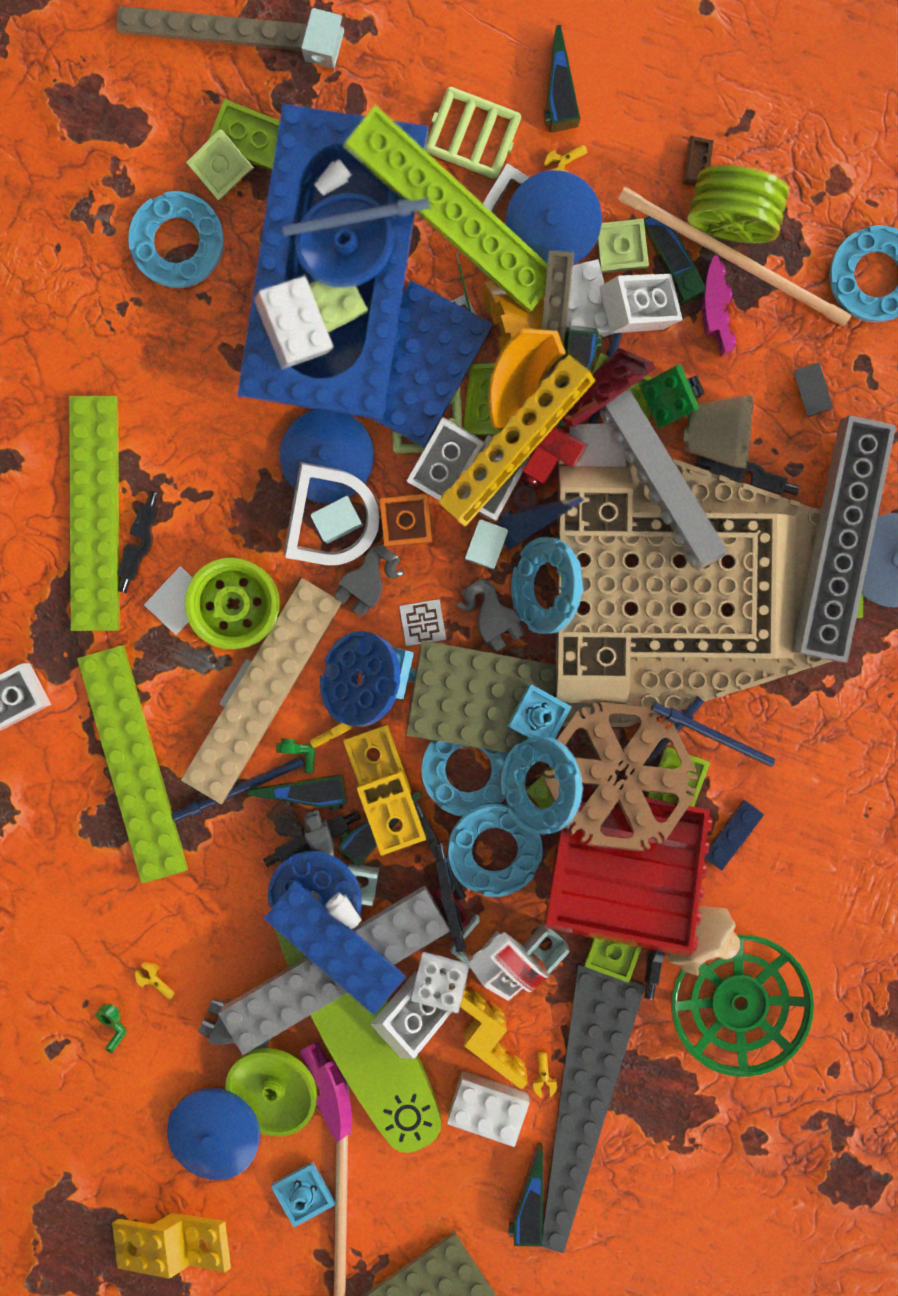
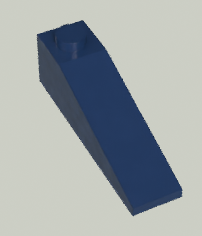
(532, 519)

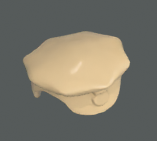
(714, 940)

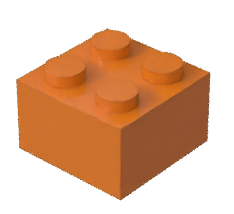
(406, 520)

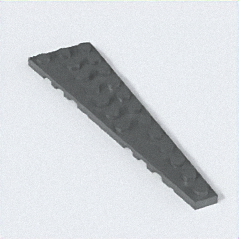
(596, 1046)

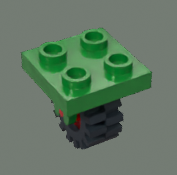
(671, 395)

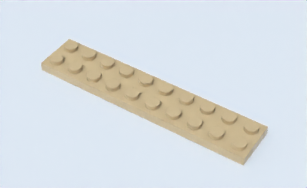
(261, 691)

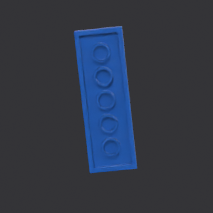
(335, 947)

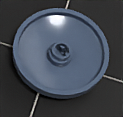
(882, 568)

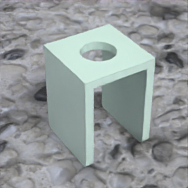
(323, 38)
(336, 520)
(486, 544)
(367, 892)
(549, 957)
(465, 958)

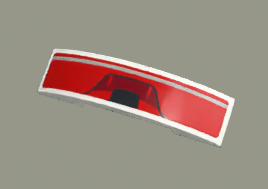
(517, 965)

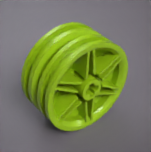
(738, 204)
(203, 590)

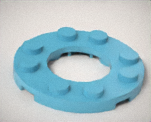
(148, 220)
(842, 279)
(522, 585)
(566, 772)
(448, 796)
(489, 882)

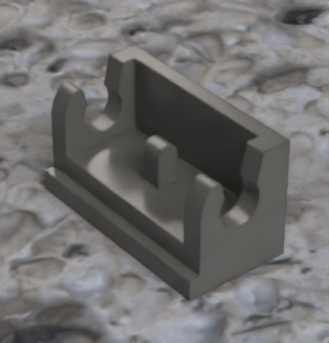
(813, 389)

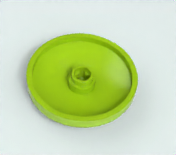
(275, 1088)

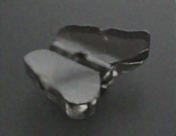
(286, 820)

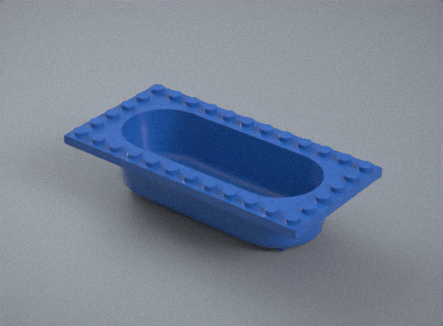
(358, 367)

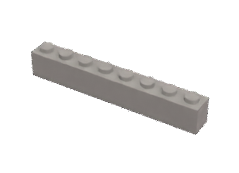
(663, 480)

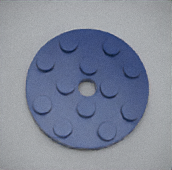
(380, 682)
(318, 874)

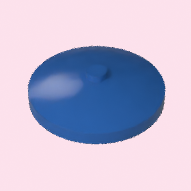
(555, 214)
(348, 252)
(327, 441)
(213, 1133)

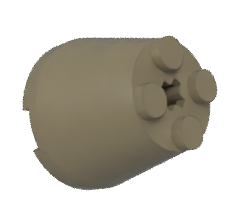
(721, 430)

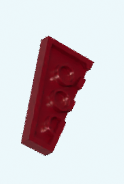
(611, 380)

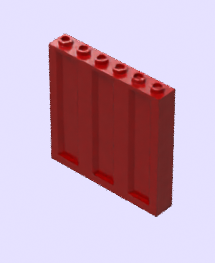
(629, 894)

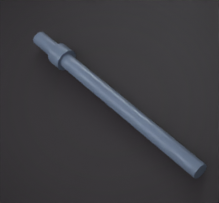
(403, 208)

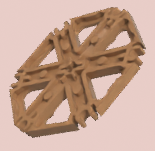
(642, 779)

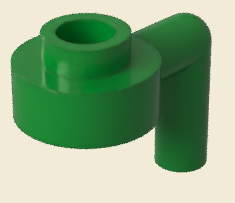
(289, 746)
(110, 1017)

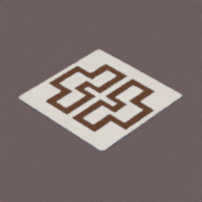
(422, 622)

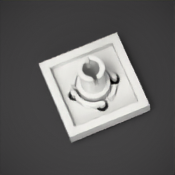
(442, 974)

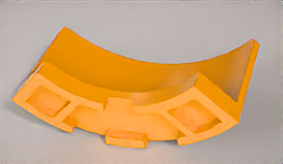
(510, 314)
(520, 372)

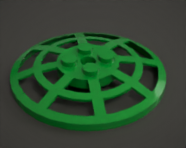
(750, 1015)

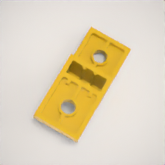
(384, 790)
(484, 1034)
(171, 1245)

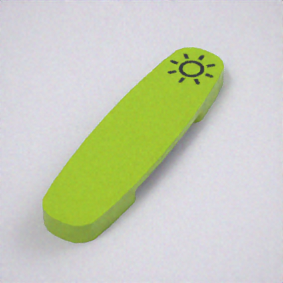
(389, 1088)

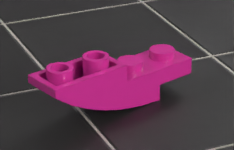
(713, 300)
(334, 1097)

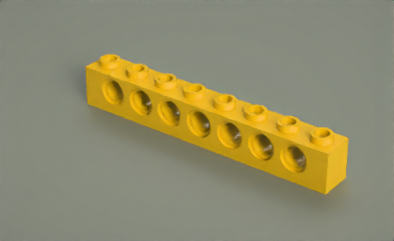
(530, 436)

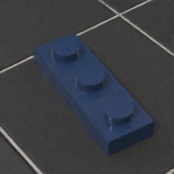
(733, 834)

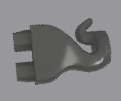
(367, 580)
(493, 616)
(318, 832)
(217, 1031)

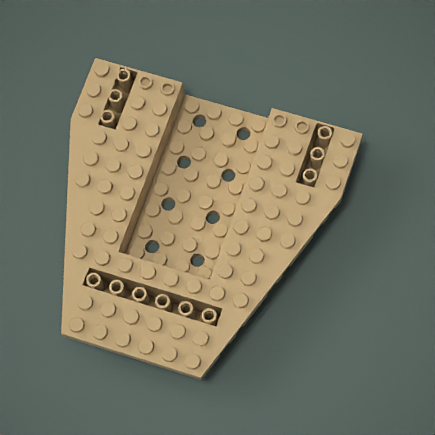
(689, 655)

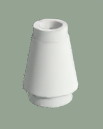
(333, 177)
(342, 909)

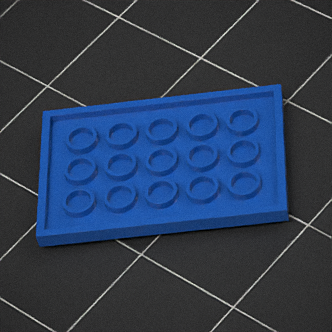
(429, 361)

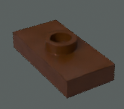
(697, 158)

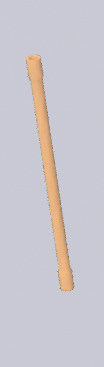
(639, 203)
(341, 1215)

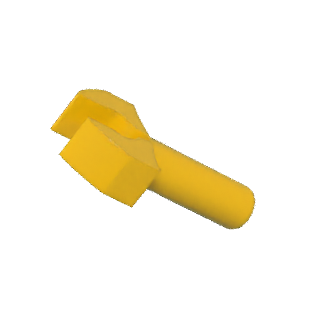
(566, 158)
(330, 734)
(153, 979)
(544, 1076)

